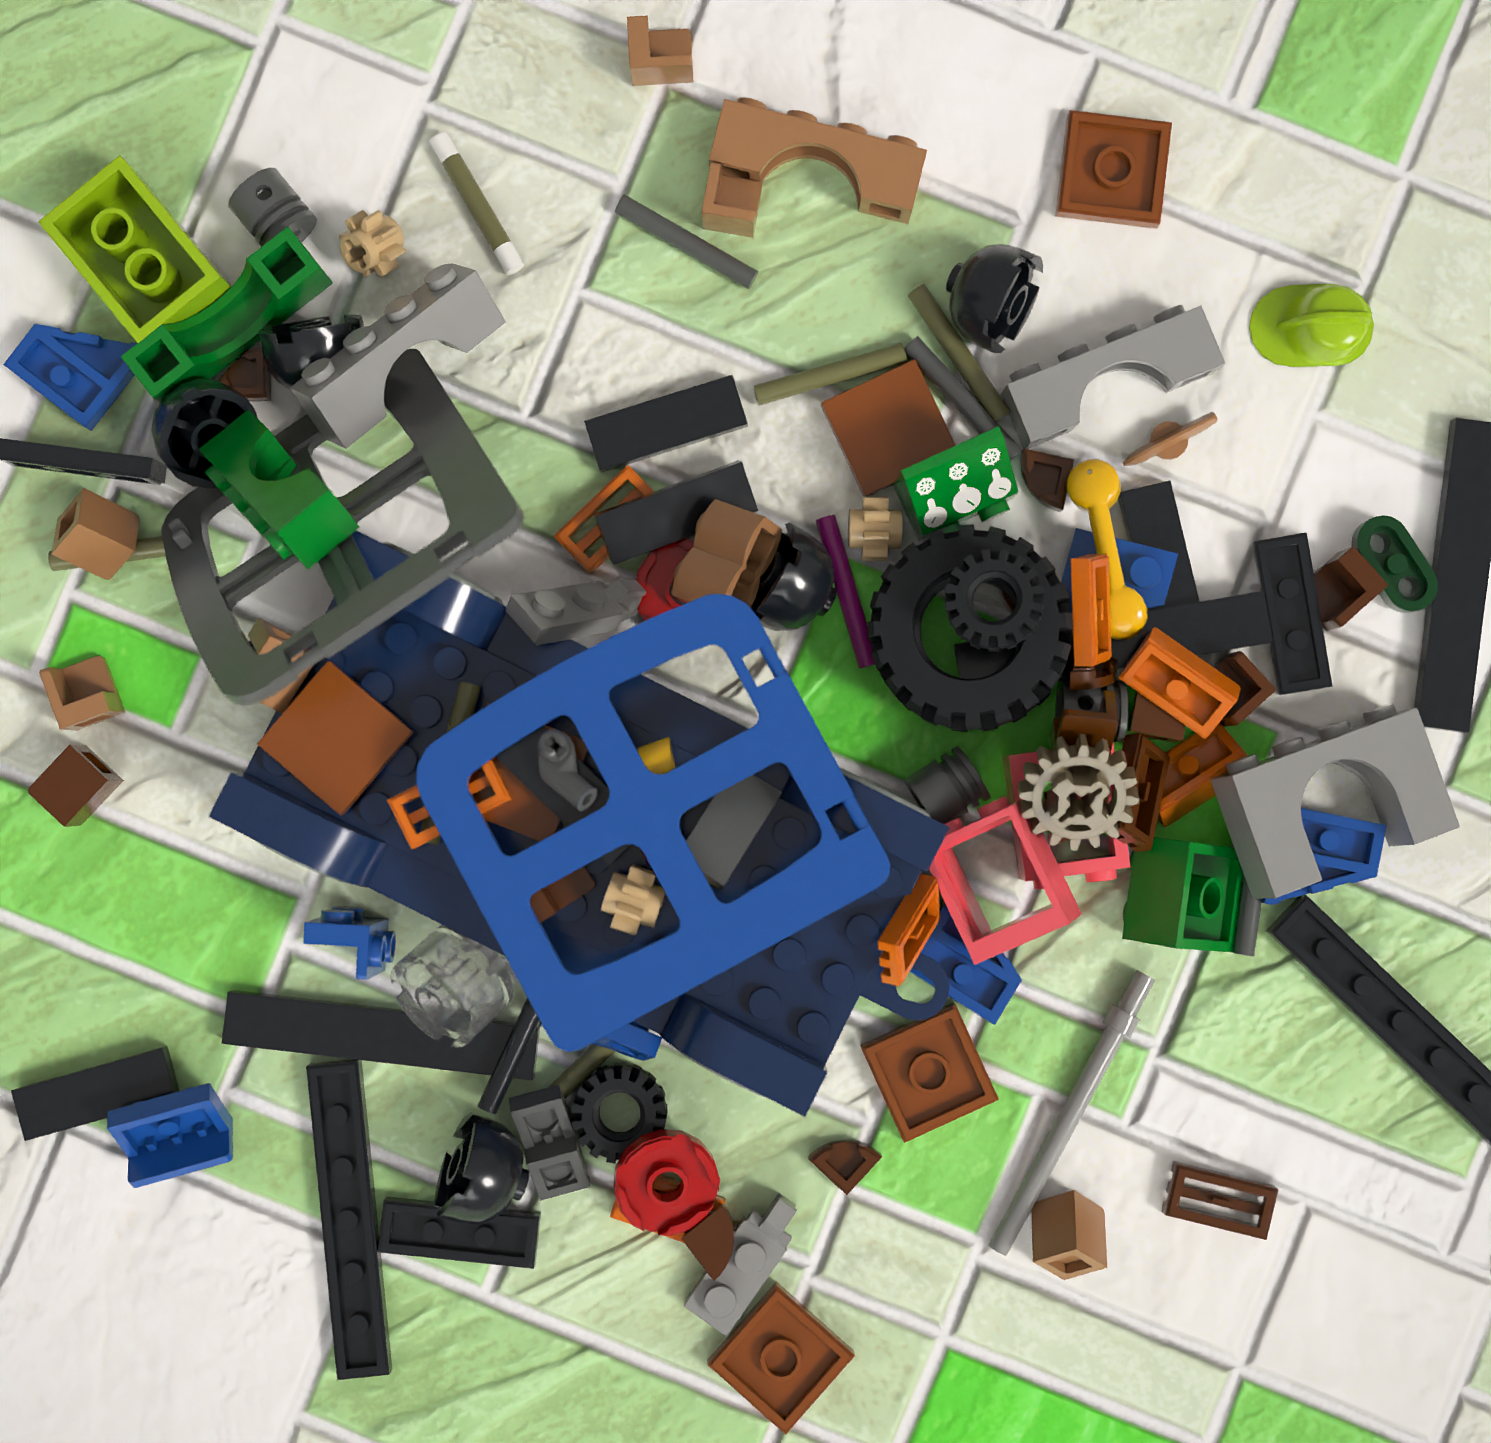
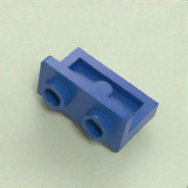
(350, 928)
(173, 1134)

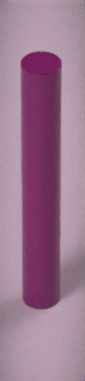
(846, 591)

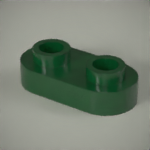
(1398, 560)

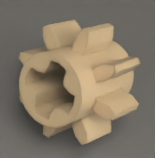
(371, 243)
(875, 528)
(633, 900)

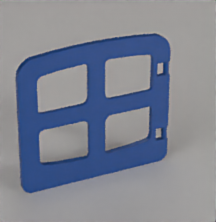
(647, 813)

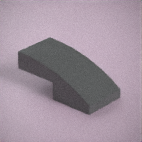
(730, 827)
(549, 1142)

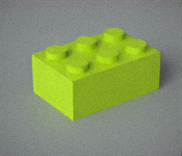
(133, 251)

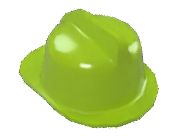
(1311, 325)

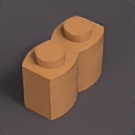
(727, 555)

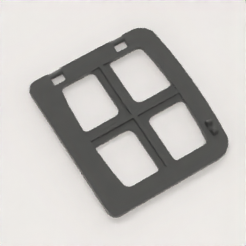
(477, 511)

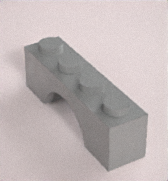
(1170, 353)
(348, 390)

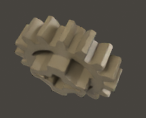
(1079, 784)

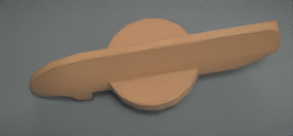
(1170, 439)

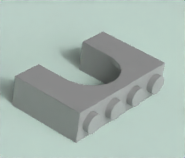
(1266, 795)

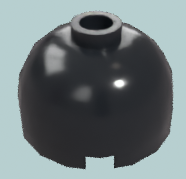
(993, 294)
(303, 342)
(190, 419)
(795, 583)
(481, 1173)

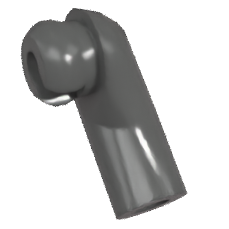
(560, 770)

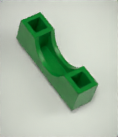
(269, 291)
(290, 512)

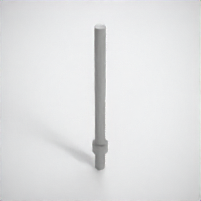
(1120, 1022)

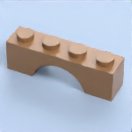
(881, 171)

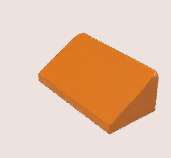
(1180, 682)
(1190, 772)

